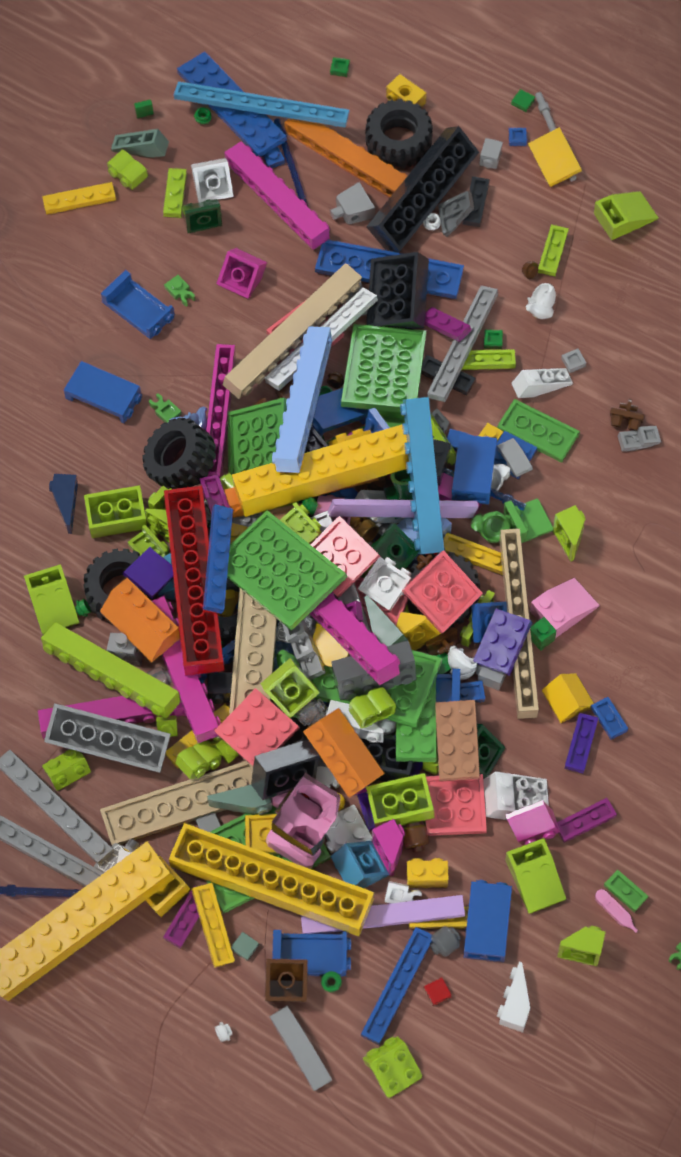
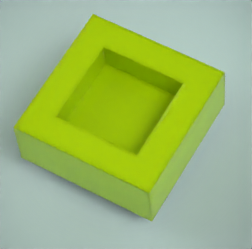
(167, 725)

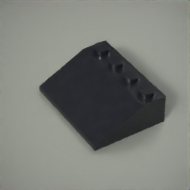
(400, 291)

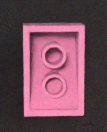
(564, 605)

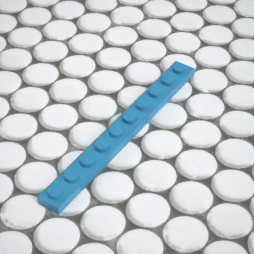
(261, 104)

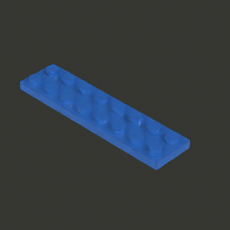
(252, 128)
(442, 281)

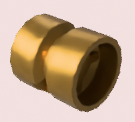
(364, 528)

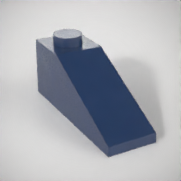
(65, 493)

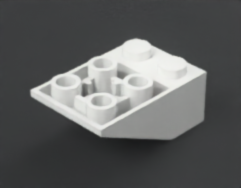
(512, 792)

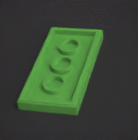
(539, 429)

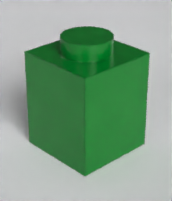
(542, 633)

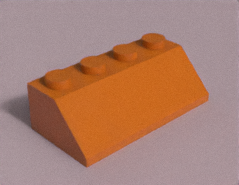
(140, 620)
(343, 752)

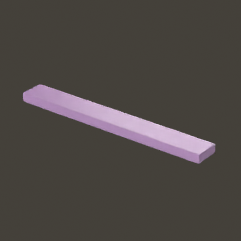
(396, 508)
(399, 914)

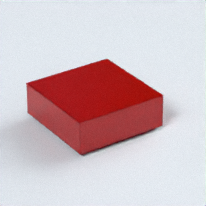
(437, 991)

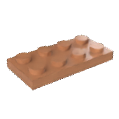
(457, 740)

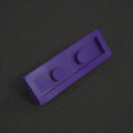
(581, 743)

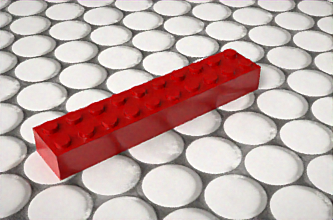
(189, 557)

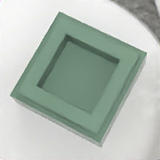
(244, 946)

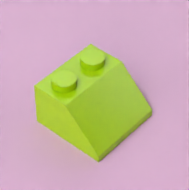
(569, 529)
(583, 946)

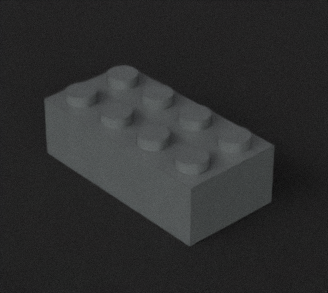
(354, 681)

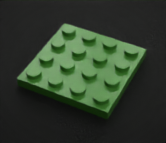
(254, 435)

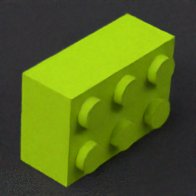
(115, 511)
(402, 799)

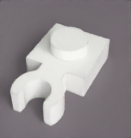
(399, 893)

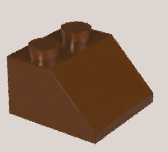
(286, 980)

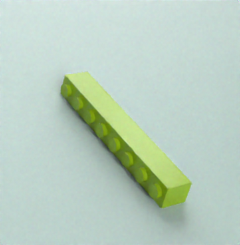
(110, 670)

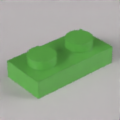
(626, 891)

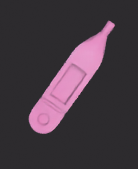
(614, 909)

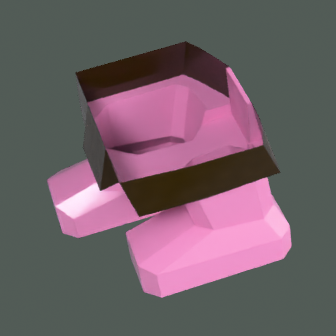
(302, 822)

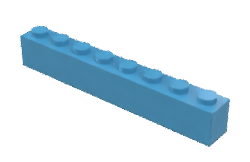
(423, 475)

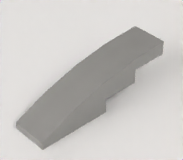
(305, 650)
(300, 1048)

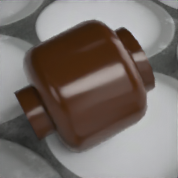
(415, 837)

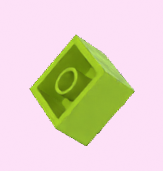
(290, 688)

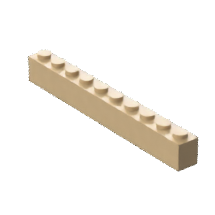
(291, 331)
(517, 604)

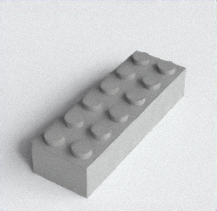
(107, 737)

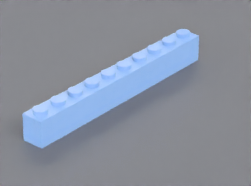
(302, 400)

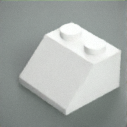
(212, 180)

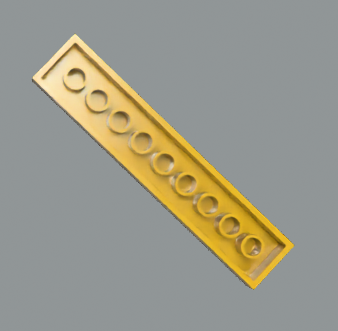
(322, 471)
(271, 879)
(81, 919)

